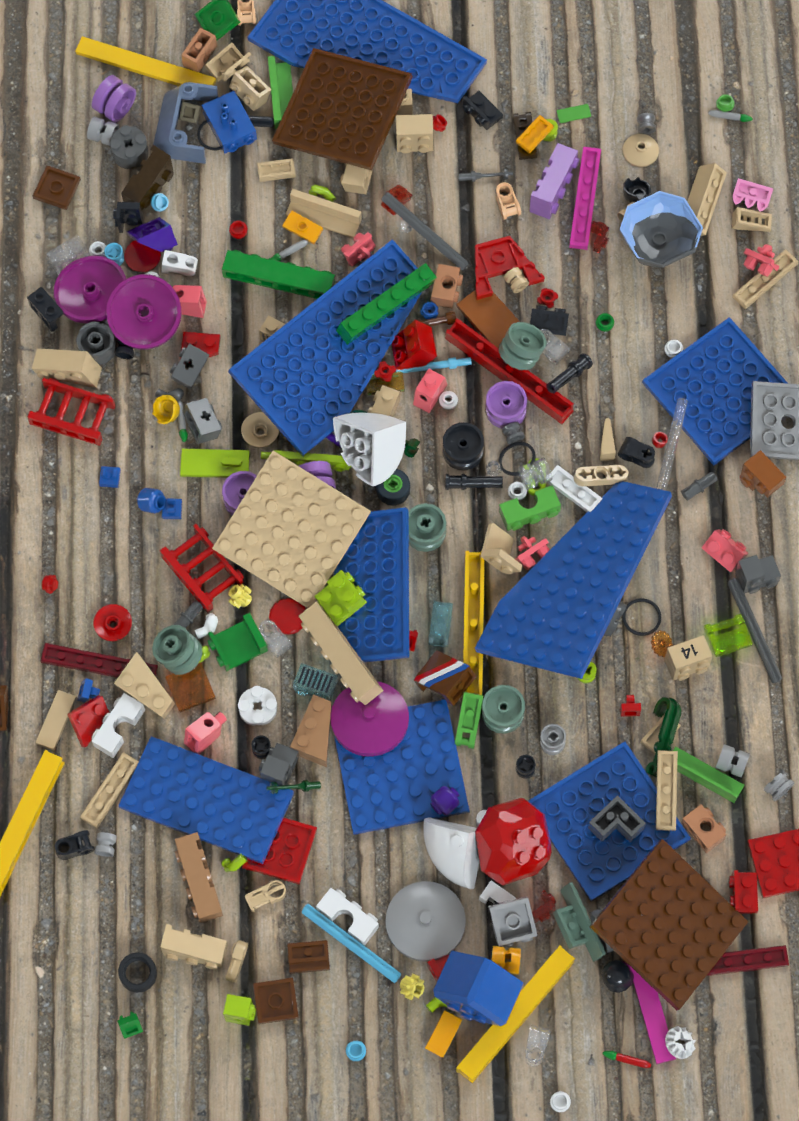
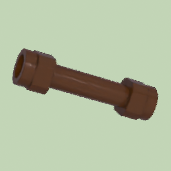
(449, 318)

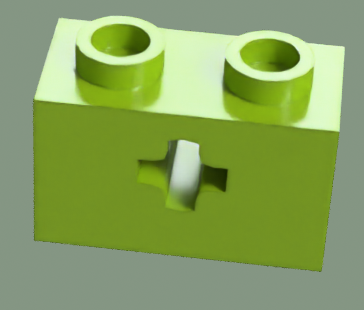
(239, 1010)

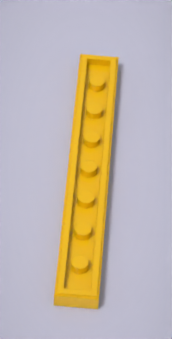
(140, 64)

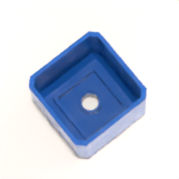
(477, 988)

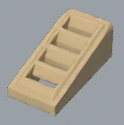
(739, 224)
(607, 446)

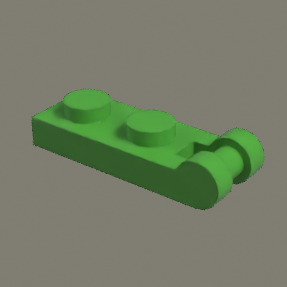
(469, 719)

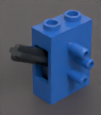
(231, 123)

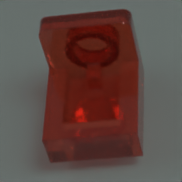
(400, 194)
(602, 232)
(543, 912)

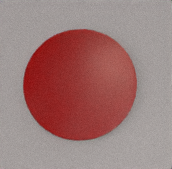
(141, 257)
(286, 615)

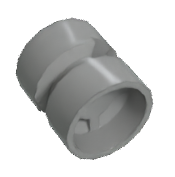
(100, 130)
(552, 739)
(726, 757)

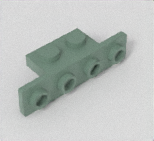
(575, 923)

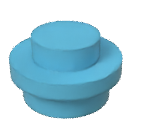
(159, 202)
(355, 1050)

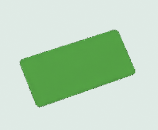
(574, 113)

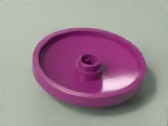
(86, 286)
(144, 312)
(370, 727)

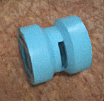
(114, 250)

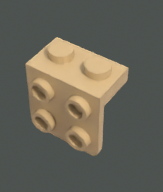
(226, 61)
(497, 550)

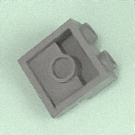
(513, 922)

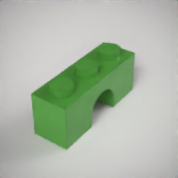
(516, 516)

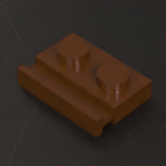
(308, 956)

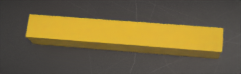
(473, 617)
(27, 813)
(525, 1004)

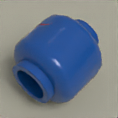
(151, 500)

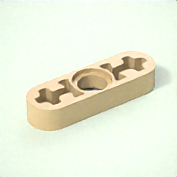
(593, 480)

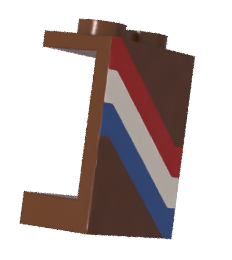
(445, 677)

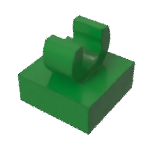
(130, 1025)

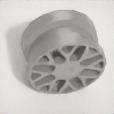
(779, 786)

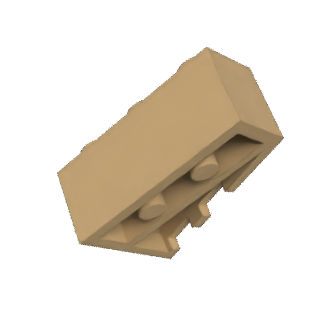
(67, 366)
(144, 686)
(193, 948)

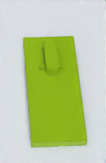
(213, 462)

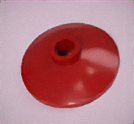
(108, 615)

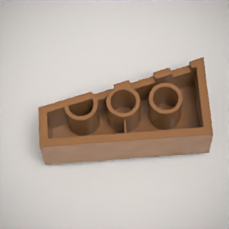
(198, 877)

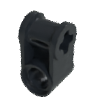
(635, 451)
(75, 845)

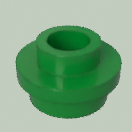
(605, 317)

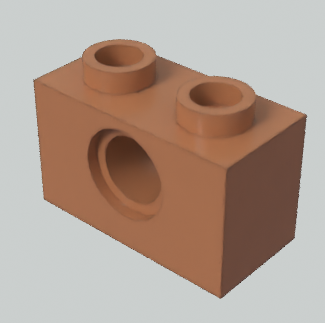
(199, 50)
(446, 276)
(706, 839)

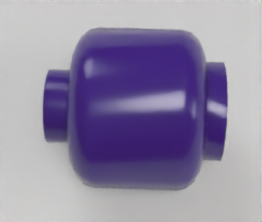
(445, 800)

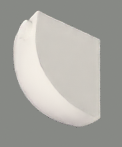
(371, 444)
(453, 850)

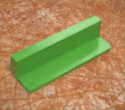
(280, 87)
(708, 776)

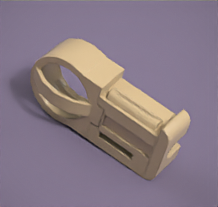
(262, 895)
(237, 960)

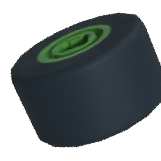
(391, 493)

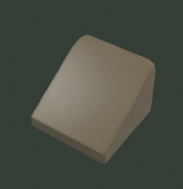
(190, 112)

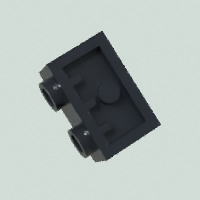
(482, 110)
(127, 213)
(45, 308)
(554, 321)

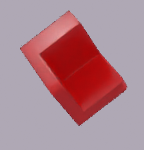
(437, 966)

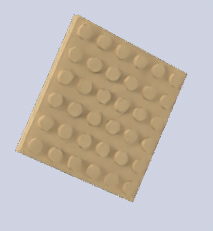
(291, 529)

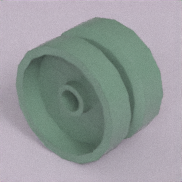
(522, 346)
(434, 534)
(177, 649)
(503, 720)

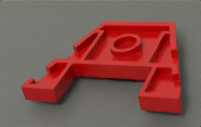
(498, 258)

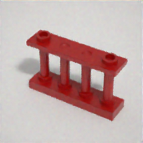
(74, 428)
(194, 585)

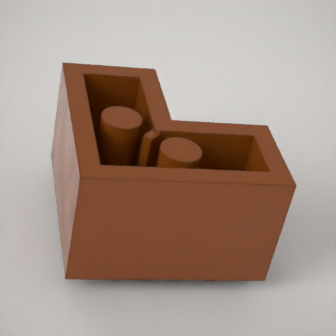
(761, 474)

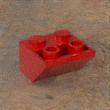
(414, 346)

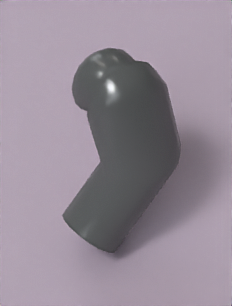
(176, 393)

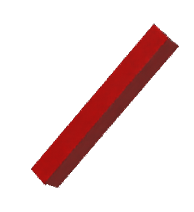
(489, 357)

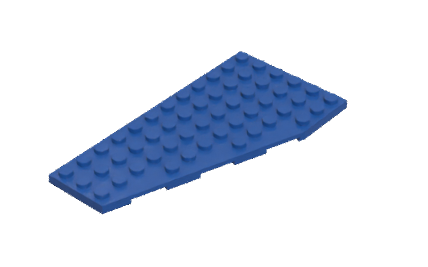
(373, 34)
(306, 368)
(571, 594)

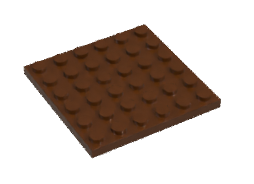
(342, 109)
(669, 924)

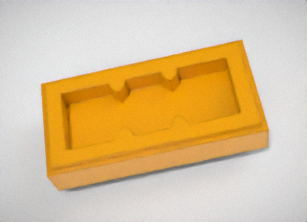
(534, 134)
(302, 227)

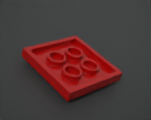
(287, 853)
(776, 862)

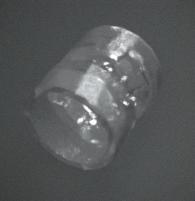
(535, 473)

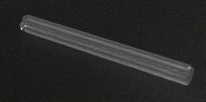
(672, 444)

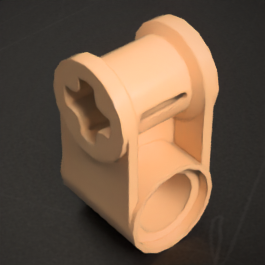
(246, 12)
(507, 204)

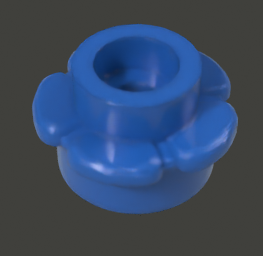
(429, 306)

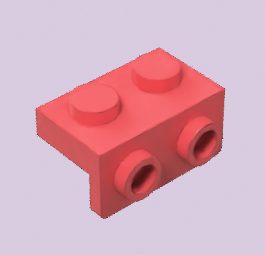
(724, 549)

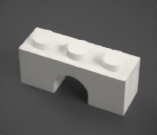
(125, 710)
(335, 904)

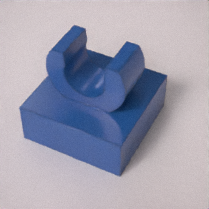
(109, 477)
(172, 509)
(87, 691)

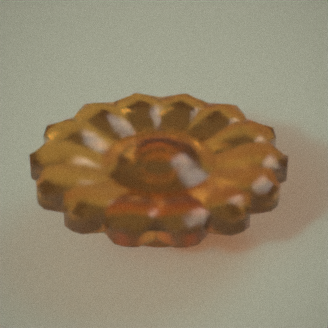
(660, 643)

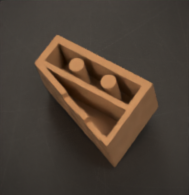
(314, 732)

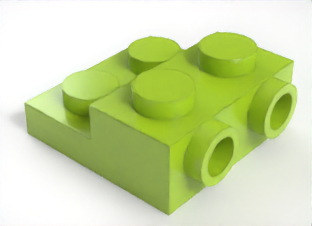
(341, 597)

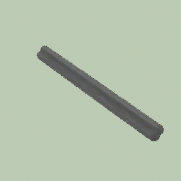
(425, 231)
(754, 630)

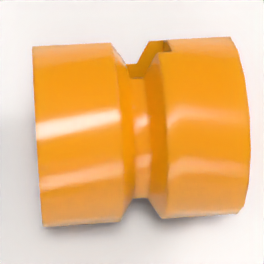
(499, 955)

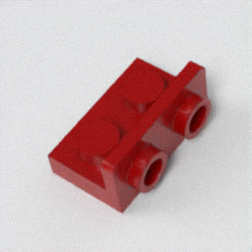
(744, 891)

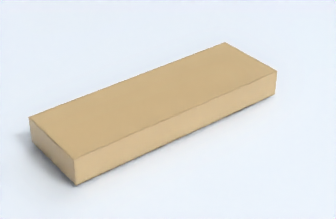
(56, 720)

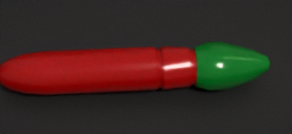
(612, 1055)

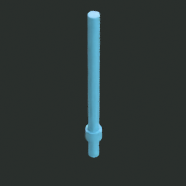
(451, 363)

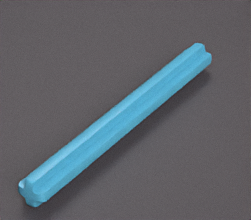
(351, 943)

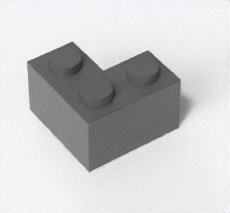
(757, 573)
(279, 764)
(616, 816)

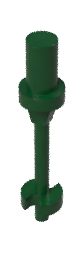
(305, 786)

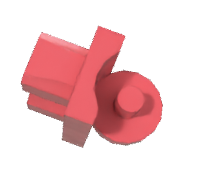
(359, 250)
(762, 258)
(526, 558)

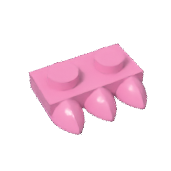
(752, 194)

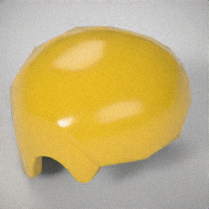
(166, 409)

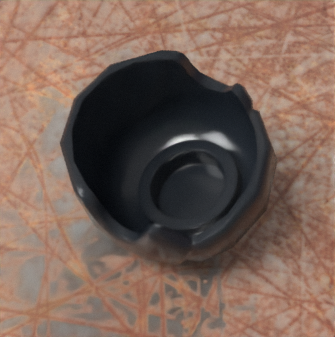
(636, 189)
(617, 976)

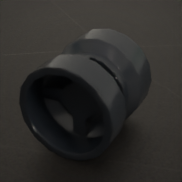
(124, 351)
(261, 743)
(528, 764)

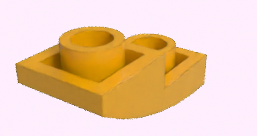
(443, 1033)

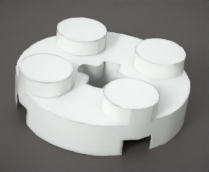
(257, 716)

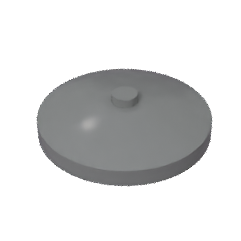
(425, 921)

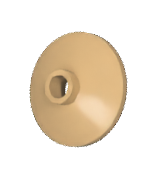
(640, 157)
(255, 423)

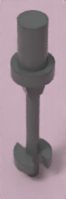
(474, 176)

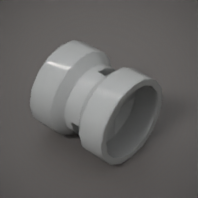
(105, 844)

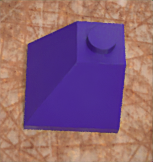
(154, 234)

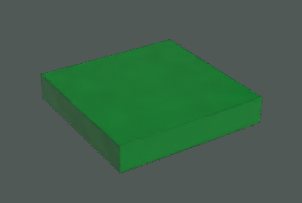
(217, 18)

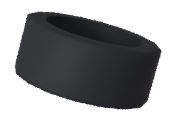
(127, 961)

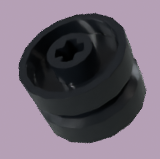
(463, 446)

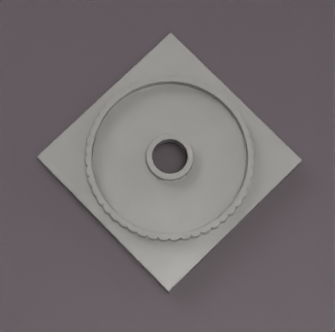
(768, 406)

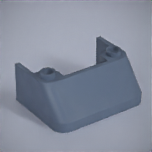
(175, 141)

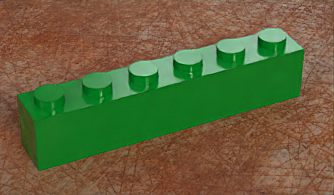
(276, 274)
(386, 304)

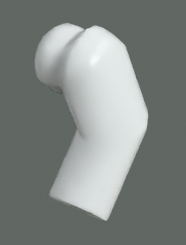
(210, 625)

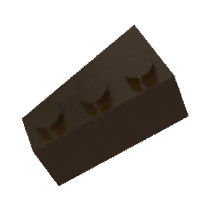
(150, 179)

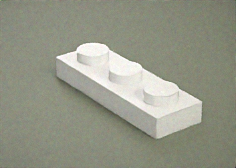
(580, 495)

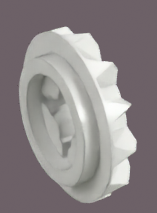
(677, 1049)

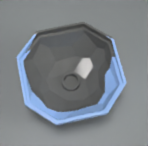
(661, 229)

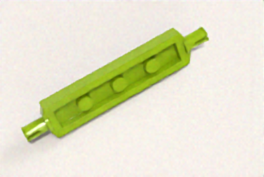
(336, 461)

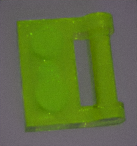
(731, 640)

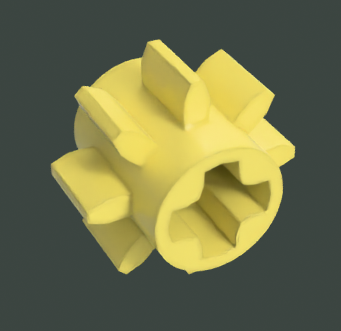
(240, 596)
(412, 986)

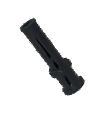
(574, 369)
(463, 482)

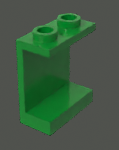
(238, 643)

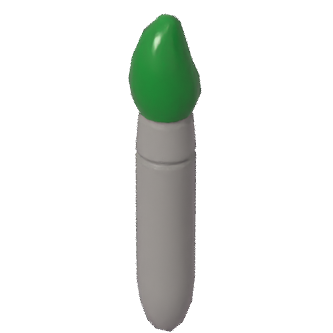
(729, 115)
(288, 251)
(182, 424)

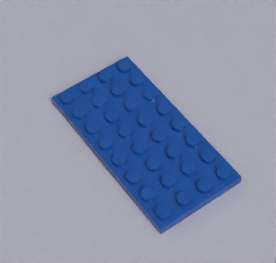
(381, 568)
(206, 798)

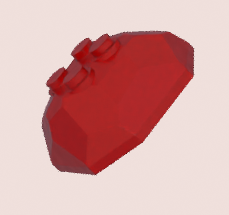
(513, 841)

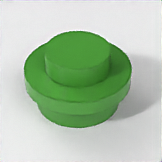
(725, 103)

